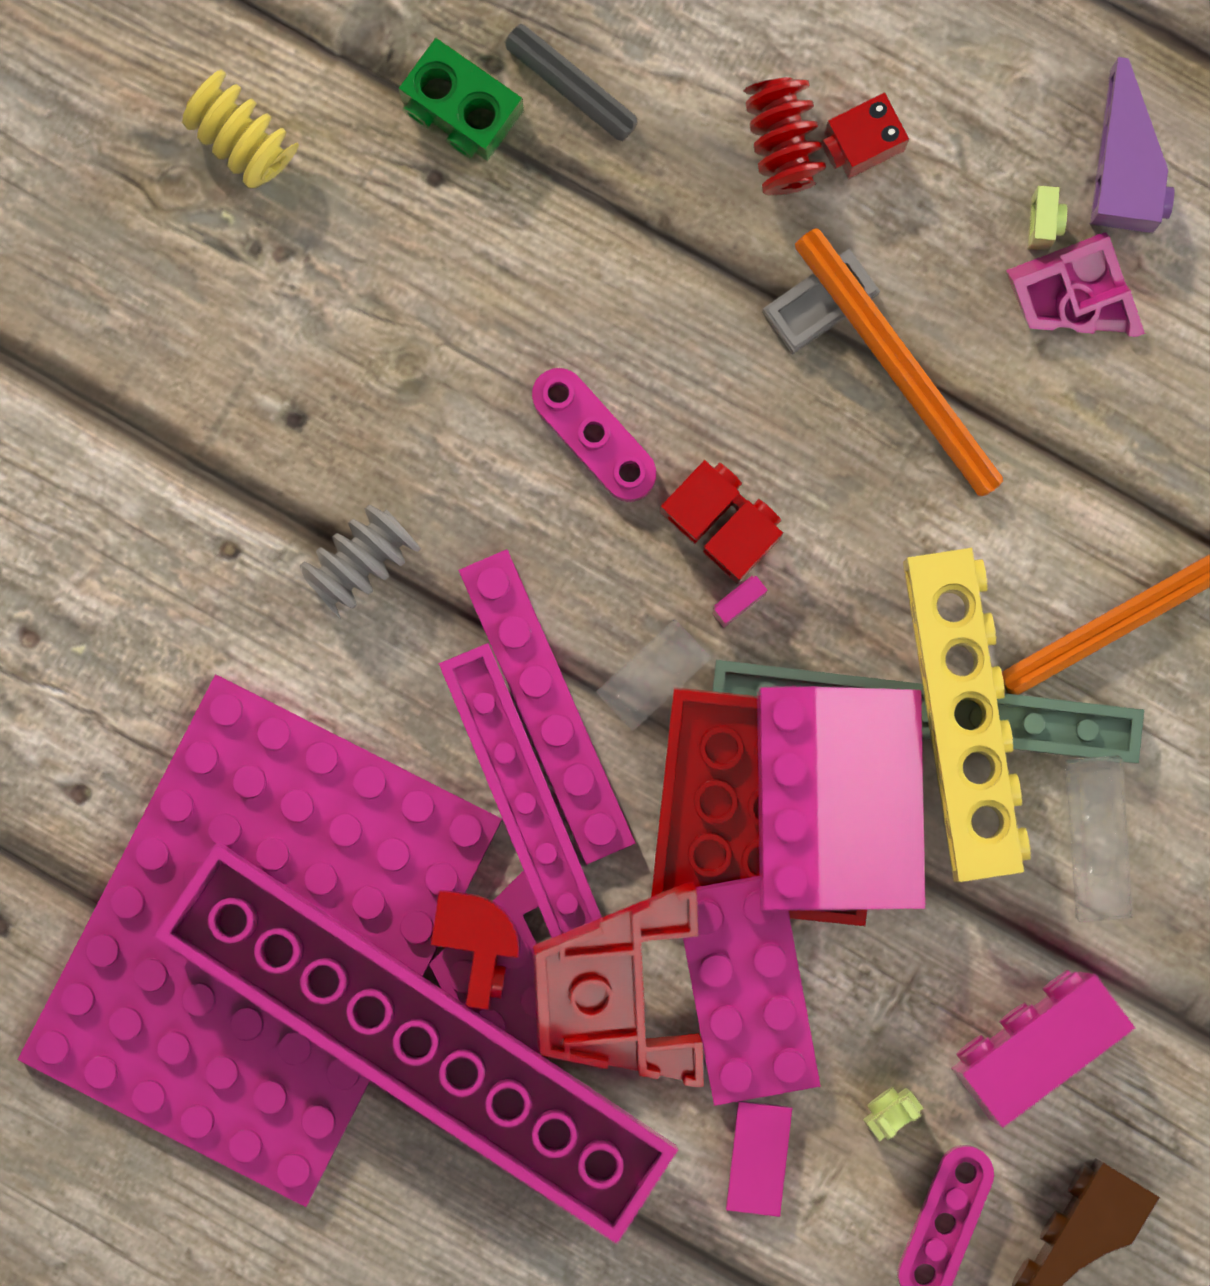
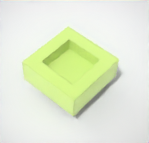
(1047, 218)

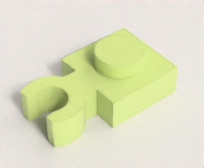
(892, 1112)

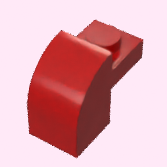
(482, 927)

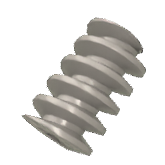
(358, 558)

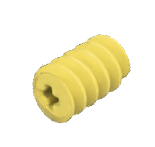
(235, 133)

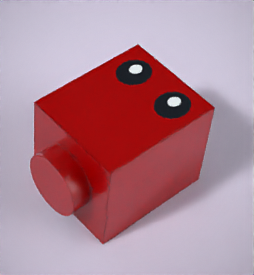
(864, 136)

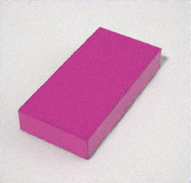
(759, 1158)

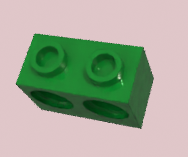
(469, 91)

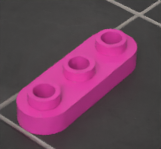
(601, 458)
(949, 1196)

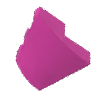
(1077, 290)

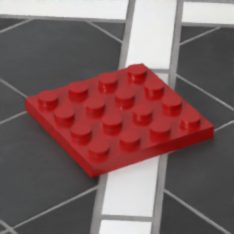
(713, 798)

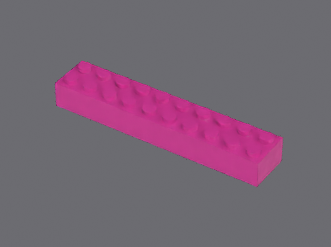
(417, 1042)

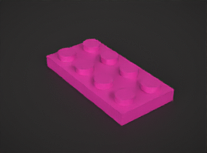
(749, 996)

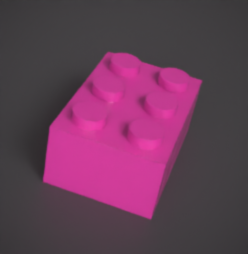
(1041, 1046)

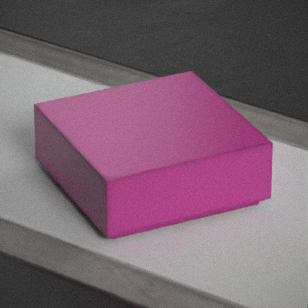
(739, 600)

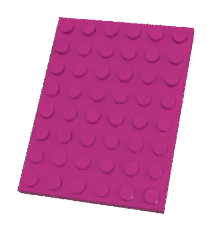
(177, 1043)

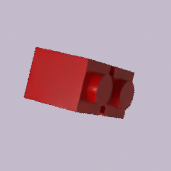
(703, 501)

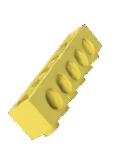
(969, 853)

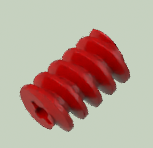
(783, 135)

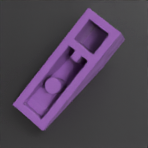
(1131, 165)

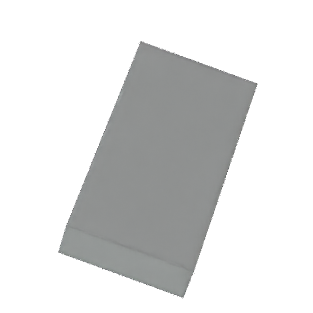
(810, 310)

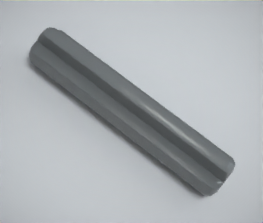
(571, 82)

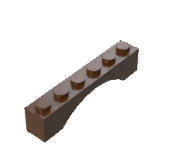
(1099, 1219)

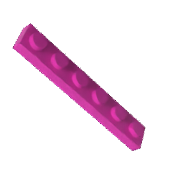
(546, 707)
(520, 790)

